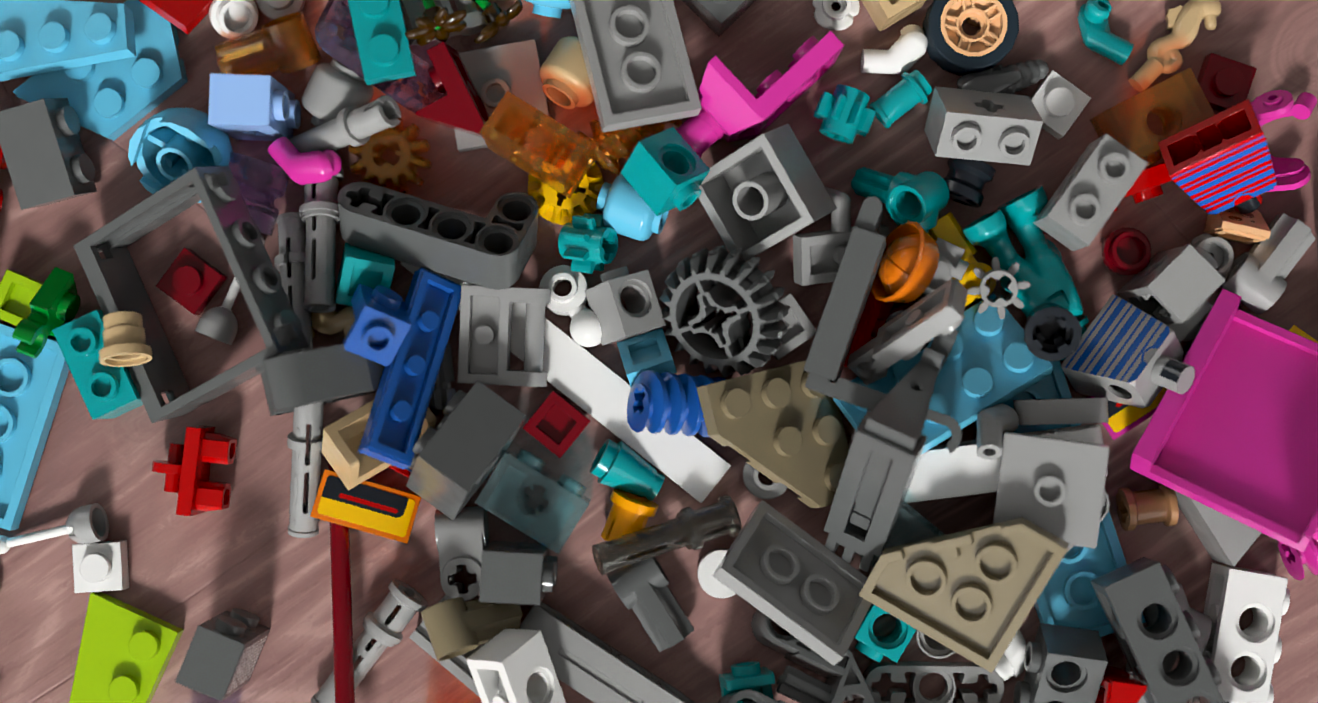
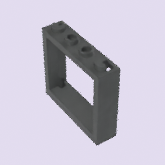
(121, 288)

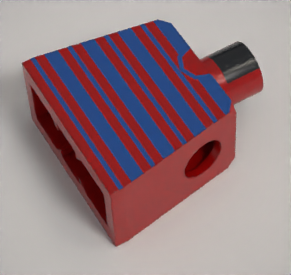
(1222, 161)

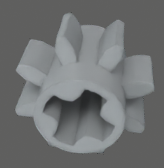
(999, 301)

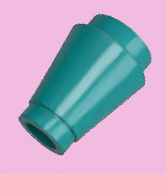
(625, 470)

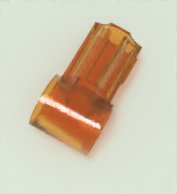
(280, 45)

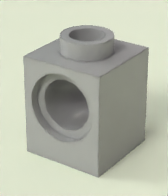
(642, 305)

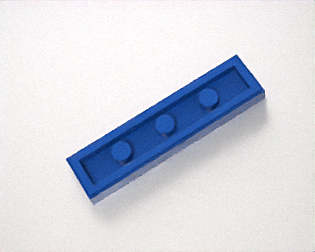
(411, 376)

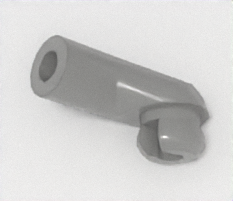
(991, 425)

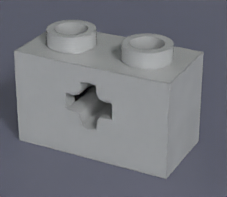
(982, 126)
(1090, 193)
(1173, 283)

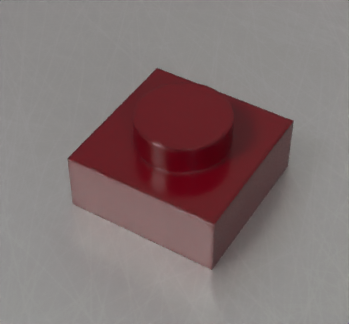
(1225, 81)
(191, 281)
(556, 424)

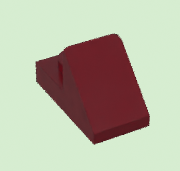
(462, 106)

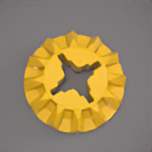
(578, 203)

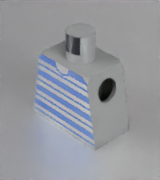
(1128, 357)

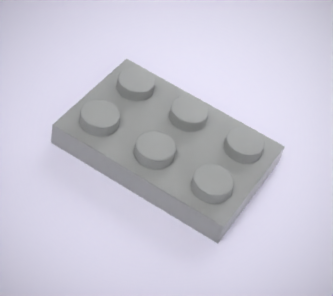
(635, 62)
(795, 582)

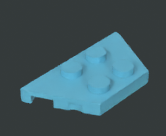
(121, 91)

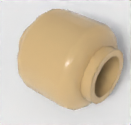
(566, 75)

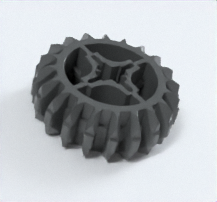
(726, 285)

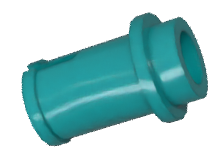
(901, 98)

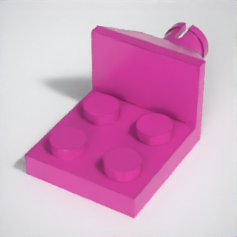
(736, 114)

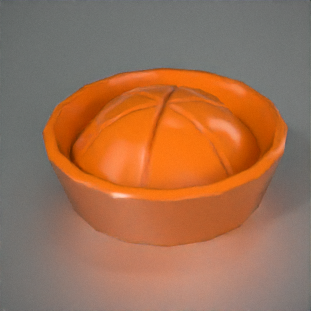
(906, 264)

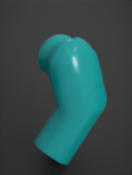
(1096, 32)

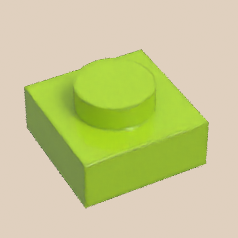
(15, 295)

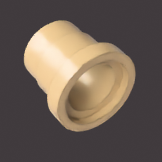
(124, 340)

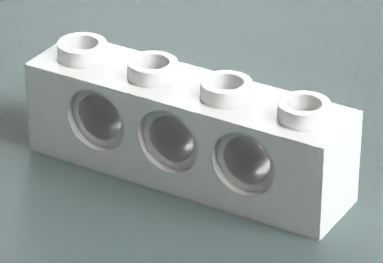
(1228, 595)
(515, 669)

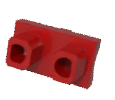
(189, 470)

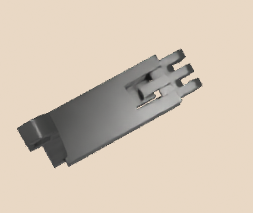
(843, 317)
(884, 461)

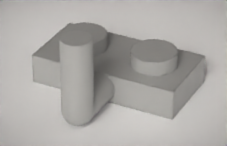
(820, 252)

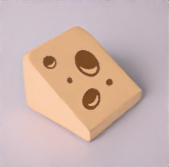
(1238, 227)

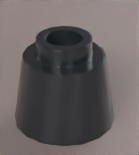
(1052, 332)

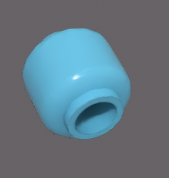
(627, 211)

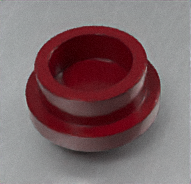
(1126, 251)

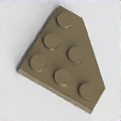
(780, 429)
(968, 585)

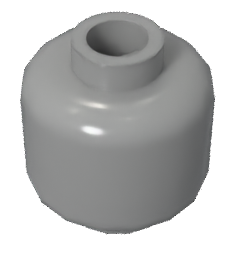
(333, 89)

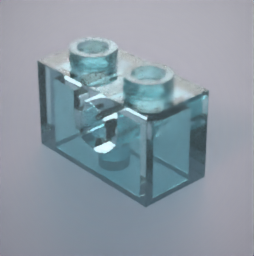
(506, 498)

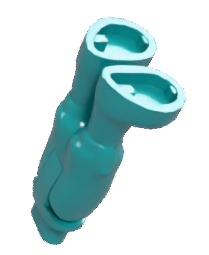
(1043, 261)

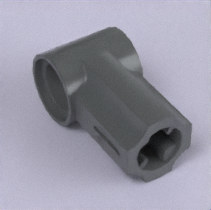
(647, 592)

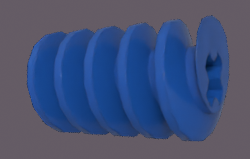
(667, 403)

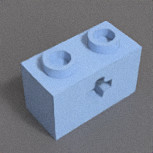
(252, 107)

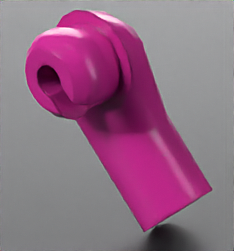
(307, 166)

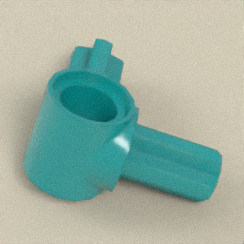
(900, 194)

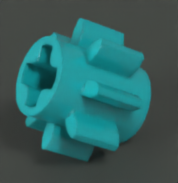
(844, 114)
(588, 243)

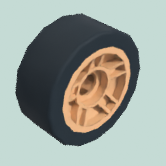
(964, 53)

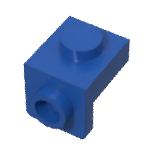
(378, 324)

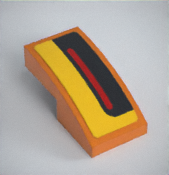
(366, 507)

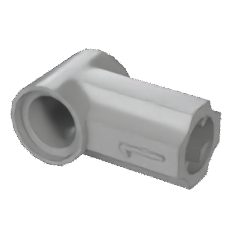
(1262, 270)

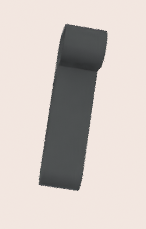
(442, 238)

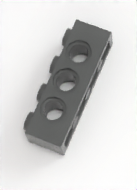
(1123, 598)

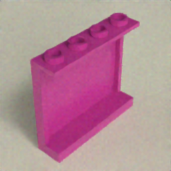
(1243, 427)

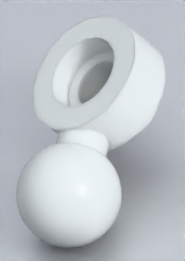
(584, 324)

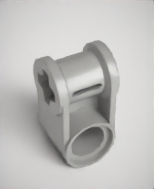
(461, 544)

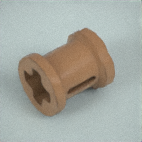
(1147, 507)

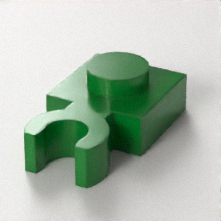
(50, 308)

